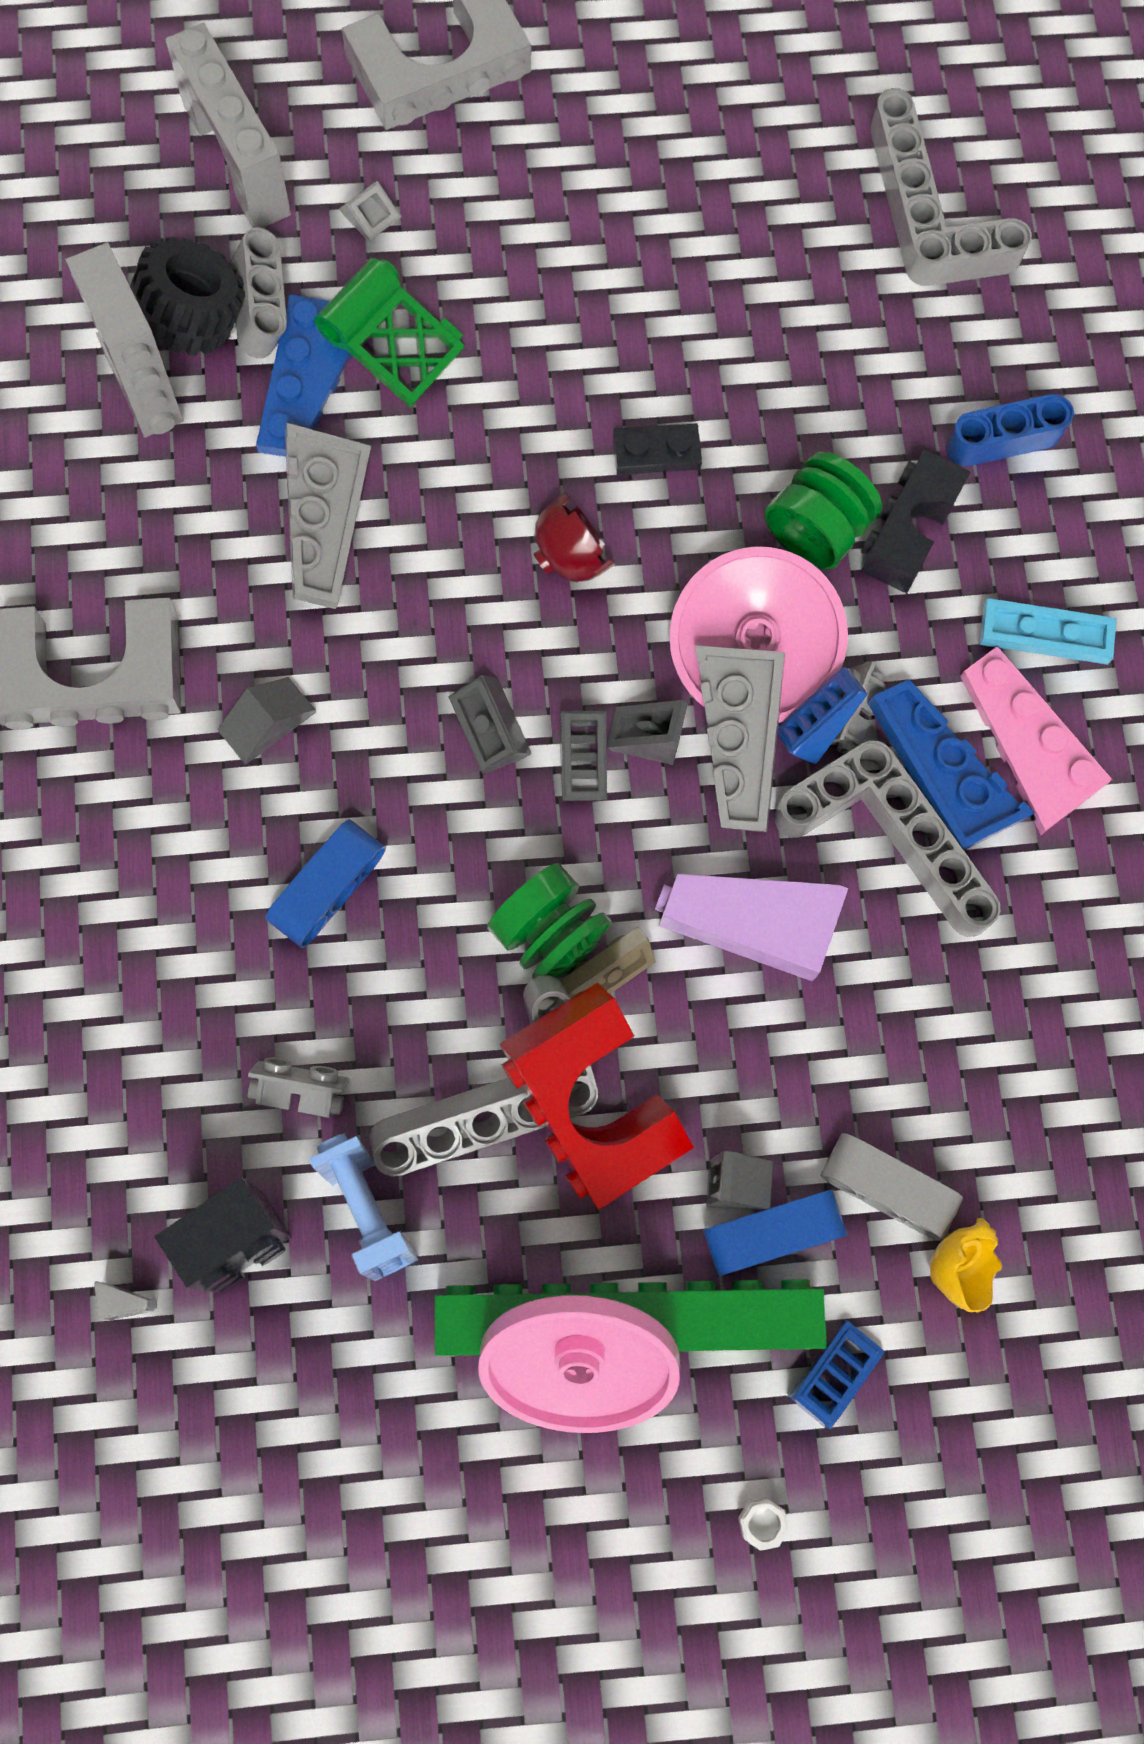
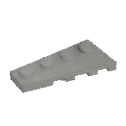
(323, 505)
(742, 718)

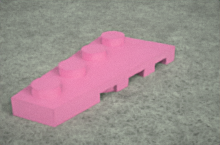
(1044, 755)

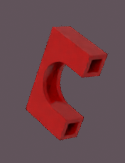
(547, 1063)

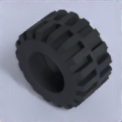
(187, 294)

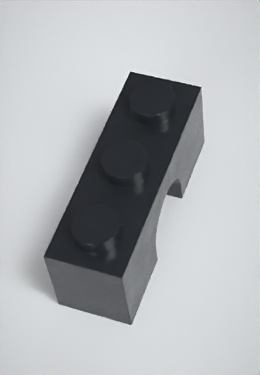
(928, 492)

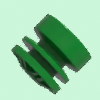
(823, 510)
(544, 919)

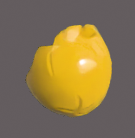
(966, 1266)

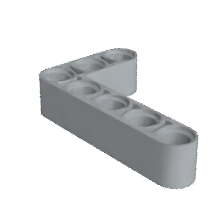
(915, 198)
(898, 826)
(458, 1111)

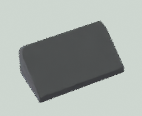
(489, 724)

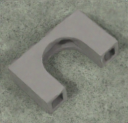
(408, 89)
(220, 105)
(126, 339)
(141, 686)

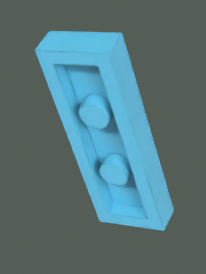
(1048, 631)

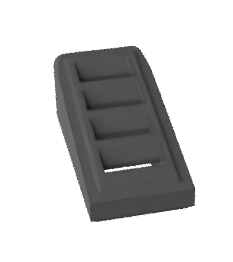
(583, 719)

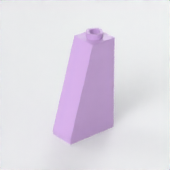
(756, 918)

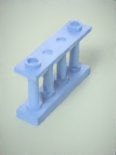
(381, 1251)

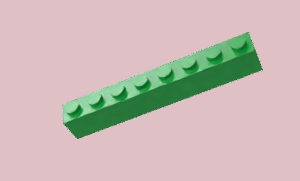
(695, 1317)

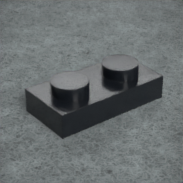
(657, 449)

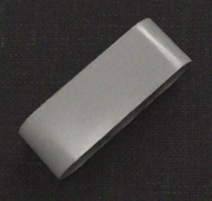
(263, 309)
(892, 1187)

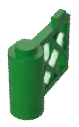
(364, 306)

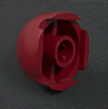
(569, 543)

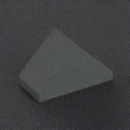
(264, 717)
(648, 730)
(739, 1181)

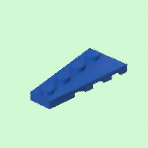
(302, 375)
(945, 768)

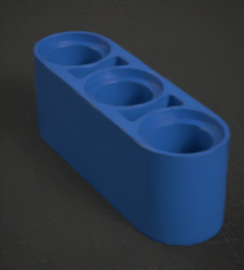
(1023, 417)
(325, 883)
(775, 1232)

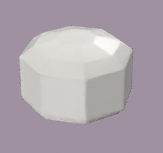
(763, 1524)

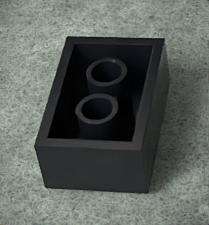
(224, 1238)

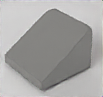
(370, 211)
(120, 1303)

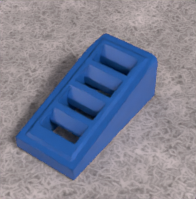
(815, 724)
(803, 1398)

